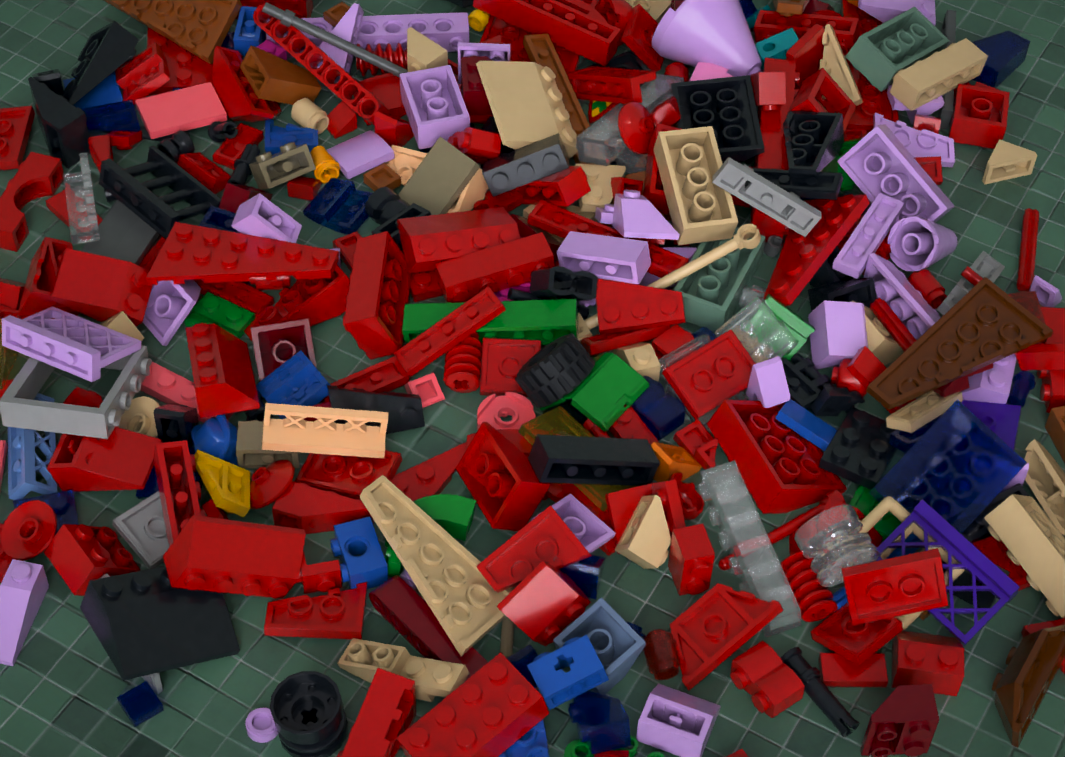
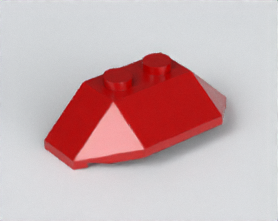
(235, 90)

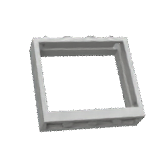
(21, 410)

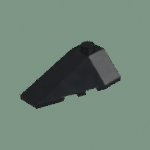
(99, 58)
(812, 140)

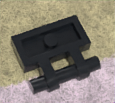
(800, 387)

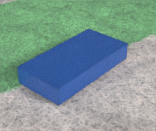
(806, 424)

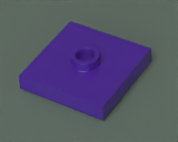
(1000, 418)

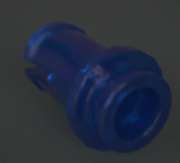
(1022, 384)

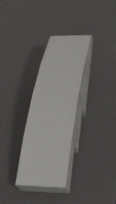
(985, 267)

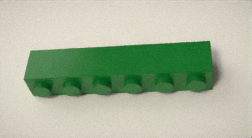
(521, 320)

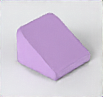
(1046, 293)

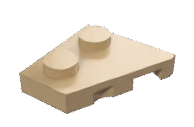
(600, 184)

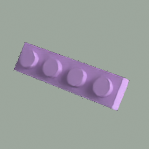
(868, 235)

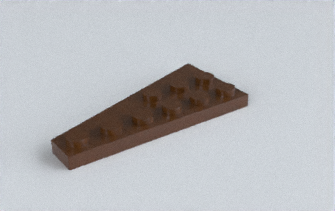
(968, 337)

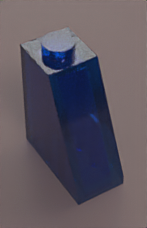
(1005, 54)

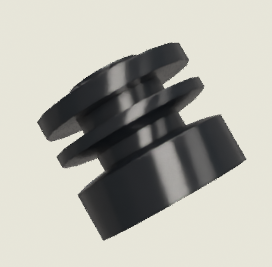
(309, 715)

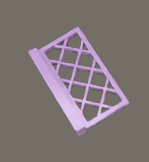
(67, 342)

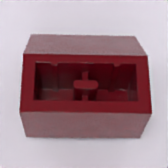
(902, 723)

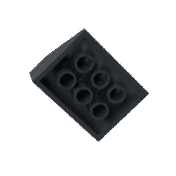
(728, 108)
(156, 626)

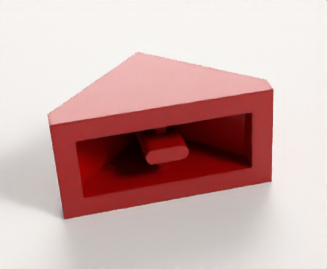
(392, 129)

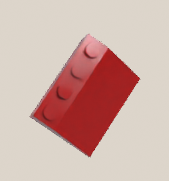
(772, 458)

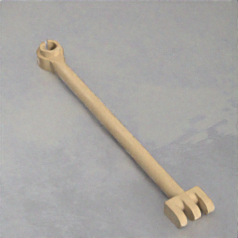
(739, 241)

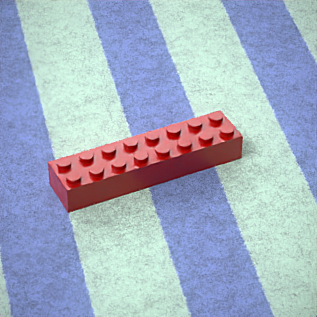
(774, 141)

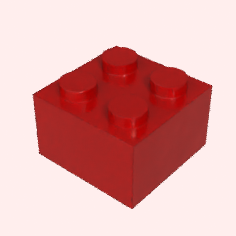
(979, 116)

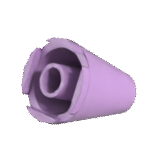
(919, 243)

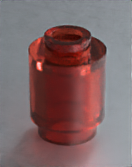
(661, 654)

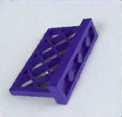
(968, 558)

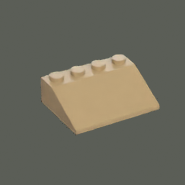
(526, 103)

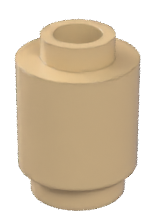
(309, 115)

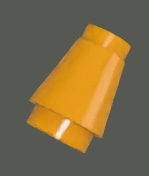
(325, 164)

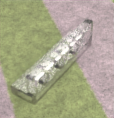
(81, 204)

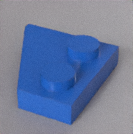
(278, 136)

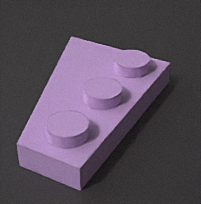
(920, 143)

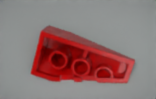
(309, 299)

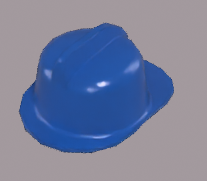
(216, 438)

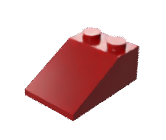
(101, 286)
(500, 479)

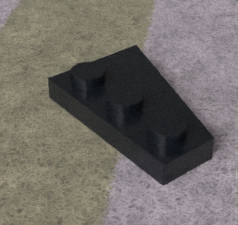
(403, 409)

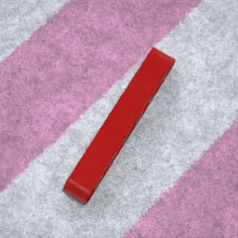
(327, 71)

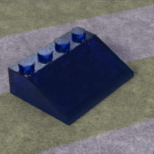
(952, 468)

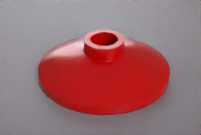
(635, 127)
(270, 483)
(28, 530)

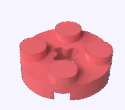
(511, 404)

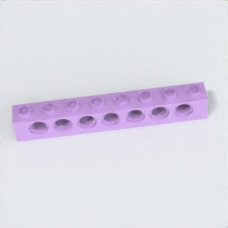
(442, 28)

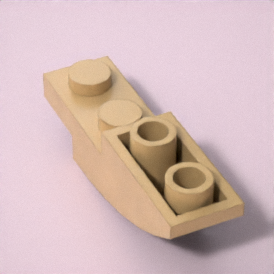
(430, 675)

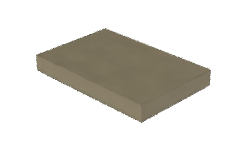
(439, 178)

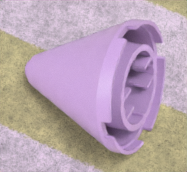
(710, 34)

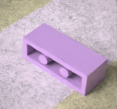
(605, 256)

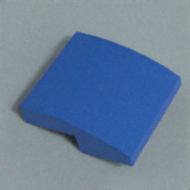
(294, 383)

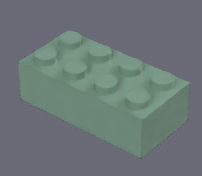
(895, 47)
(716, 289)

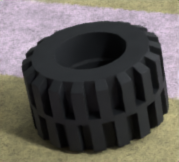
(555, 370)

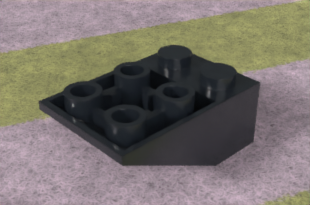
(60, 123)

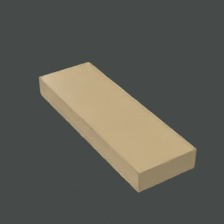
(921, 411)

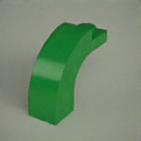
(449, 511)

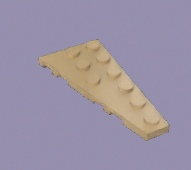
(437, 565)

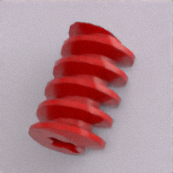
(397, 57)
(464, 365)
(811, 597)

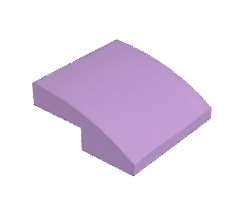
(361, 153)

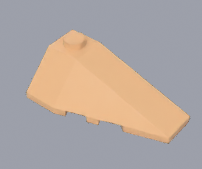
(408, 160)

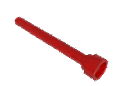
(794, 524)

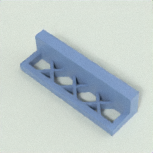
(24, 462)

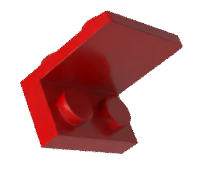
(623, 503)

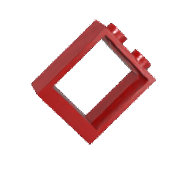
(821, 85)

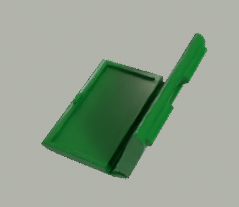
(606, 391)

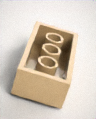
(686, 168)

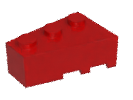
(383, 717)

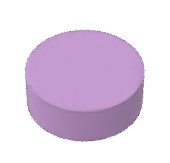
(261, 725)

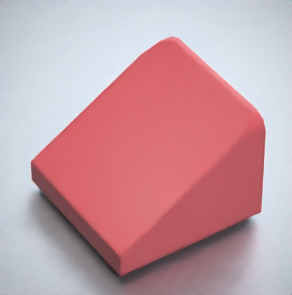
(427, 388)

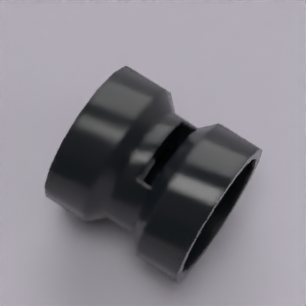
(178, 144)

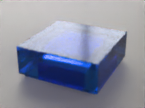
(140, 703)

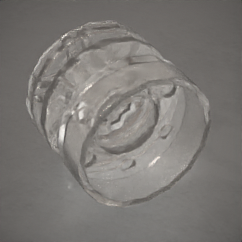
(835, 543)

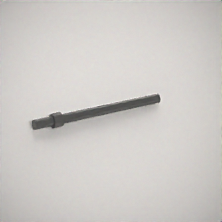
(288, 18)

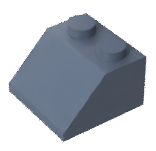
(610, 637)

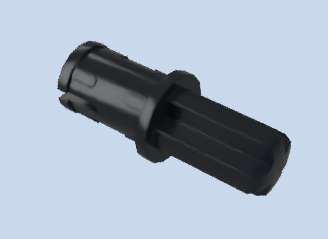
(242, 168)

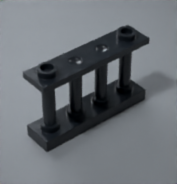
(146, 204)

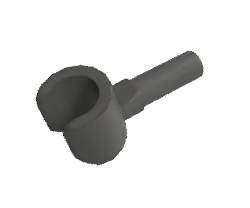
(772, 245)

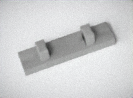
(767, 196)

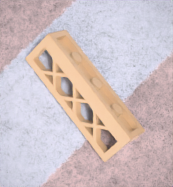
(324, 435)

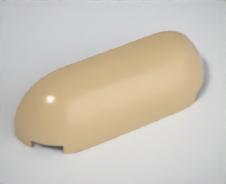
(1046, 482)

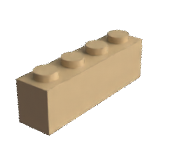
(938, 74)

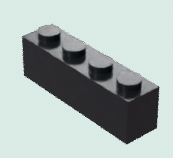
(593, 460)

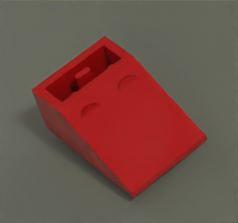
(103, 464)

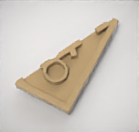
(837, 66)

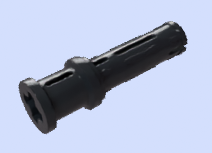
(819, 692)

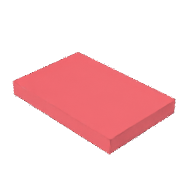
(181, 110)

